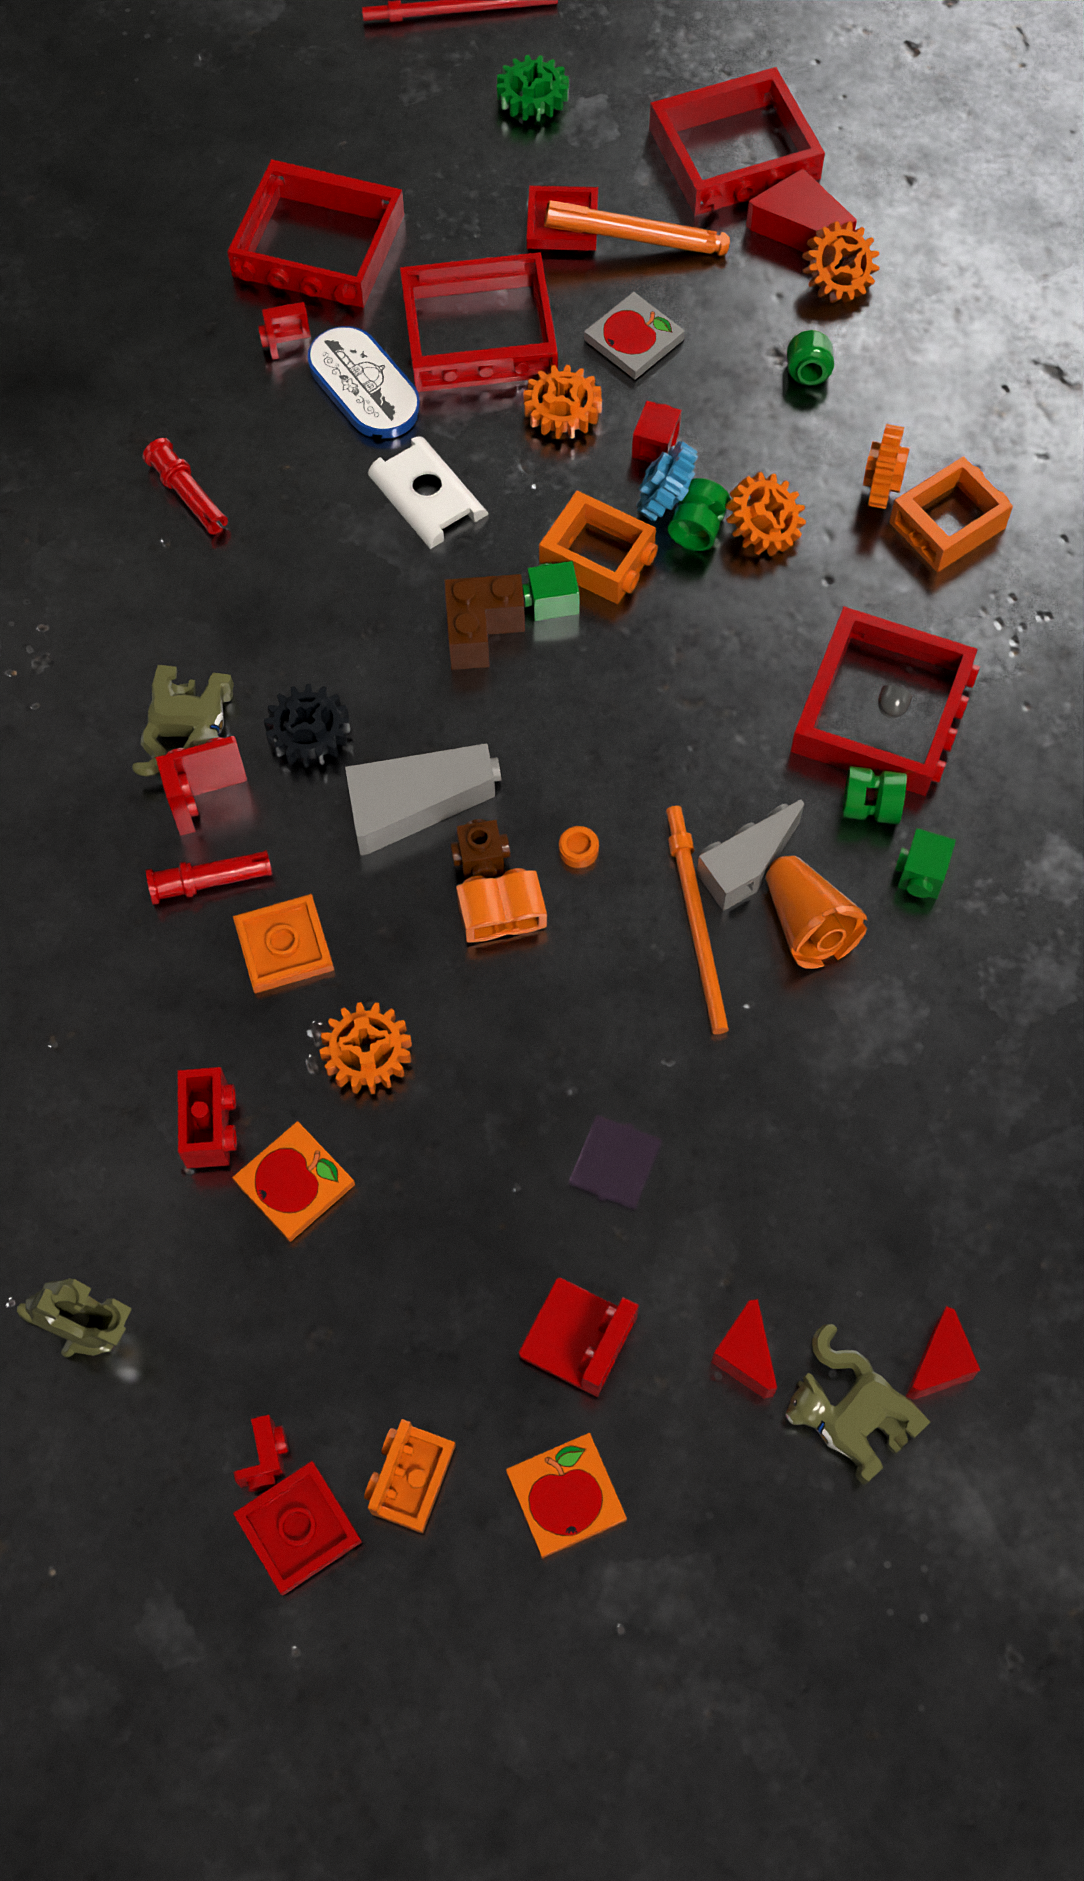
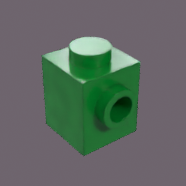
(552, 590)
(925, 864)

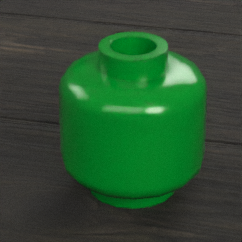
(810, 357)

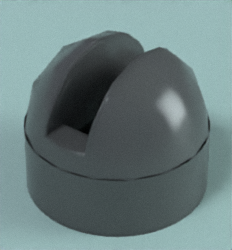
(893, 701)

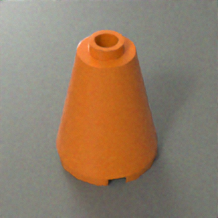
(813, 913)

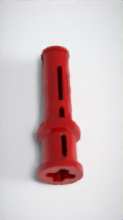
(176, 475)
(188, 879)

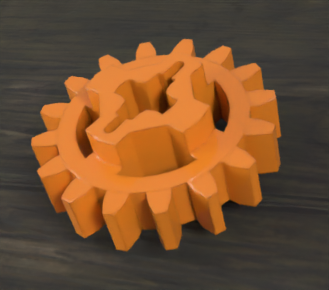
(826, 253)
(562, 401)
(886, 466)
(765, 514)
(382, 1047)

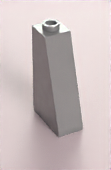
(417, 791)

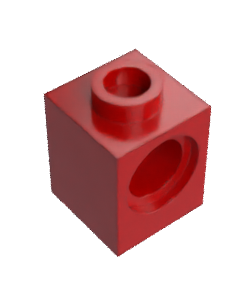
(655, 431)

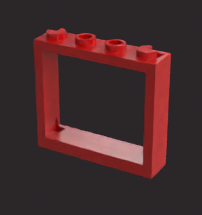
(720, 102)
(322, 190)
(483, 365)
(903, 640)

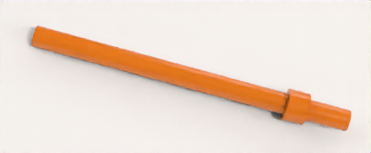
(682, 847)

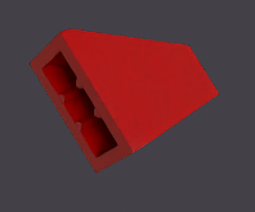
(795, 211)

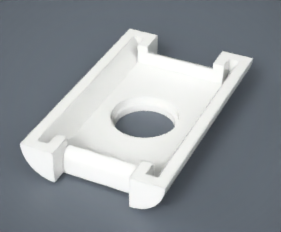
(425, 513)

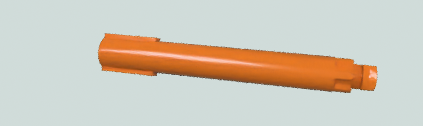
(582, 219)

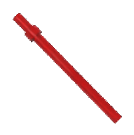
(396, 11)

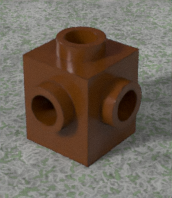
(480, 849)

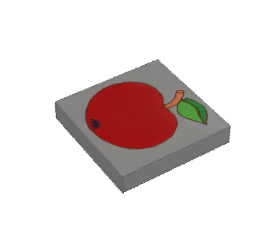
(634, 335)

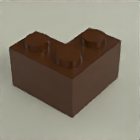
(478, 609)

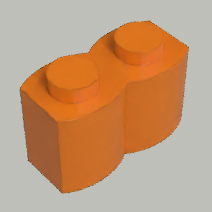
(501, 905)

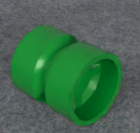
(699, 515)
(888, 795)

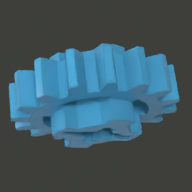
(667, 480)

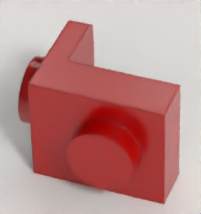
(283, 325)
(270, 1444)

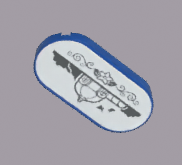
(364, 382)

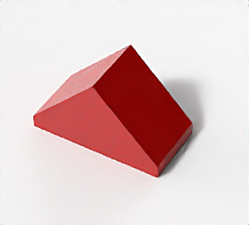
(746, 1352)
(945, 1360)

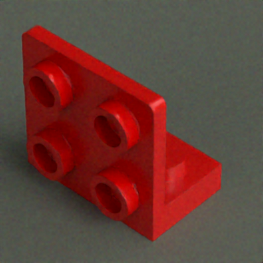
(197, 772)
(578, 1335)

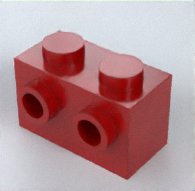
(204, 1118)

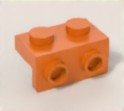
(409, 1476)

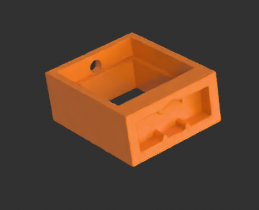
(927, 536)
(590, 575)

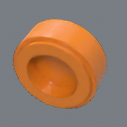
(578, 847)

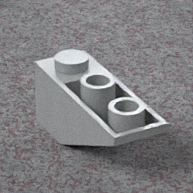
(740, 864)

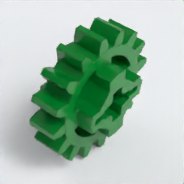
(532, 87)

